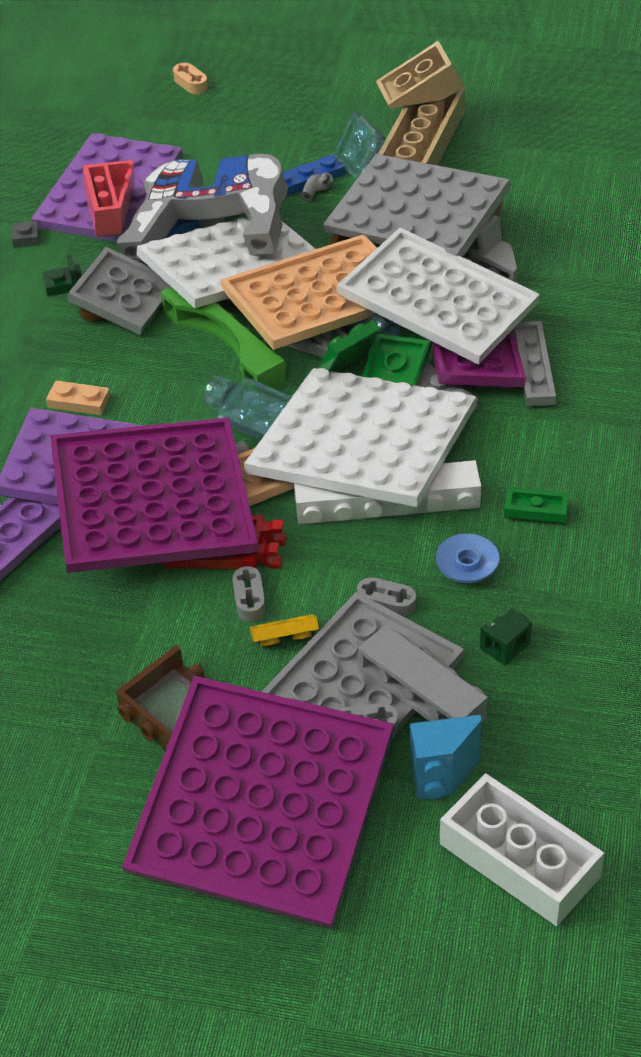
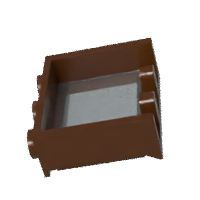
(157, 695)

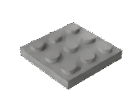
(119, 291)

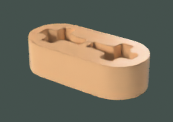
(190, 78)

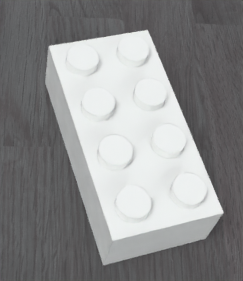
(521, 849)

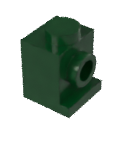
(506, 636)

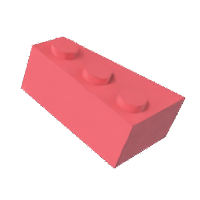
(109, 194)

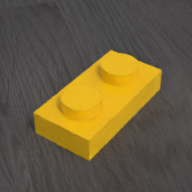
(270, 632)

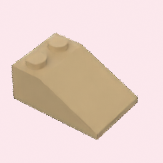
(421, 79)

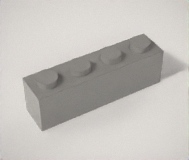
(418, 678)

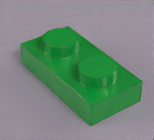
(536, 504)

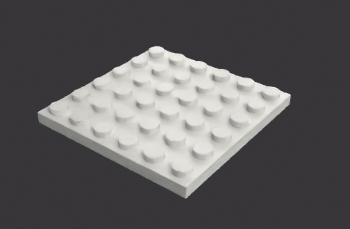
(362, 436)

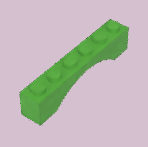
(255, 357)

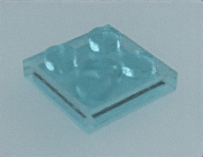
(358, 144)

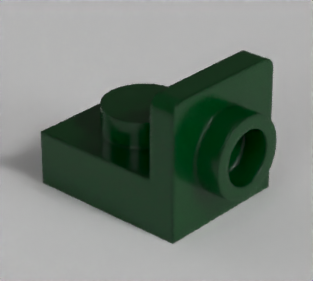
(62, 280)

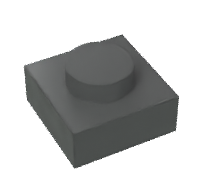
(25, 234)

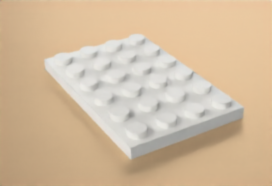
(201, 258)
(438, 295)

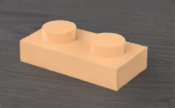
(78, 397)

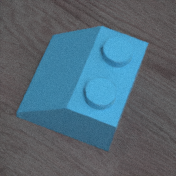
(443, 754)

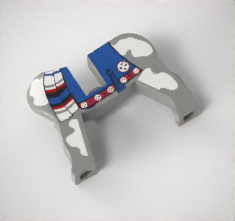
(242, 185)

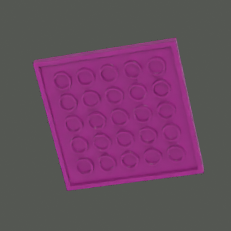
(151, 495)
(260, 801)

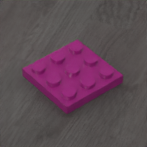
(498, 368)

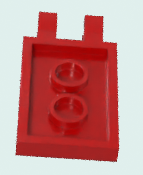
(266, 554)

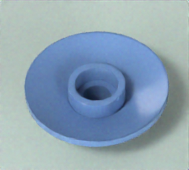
(467, 558)

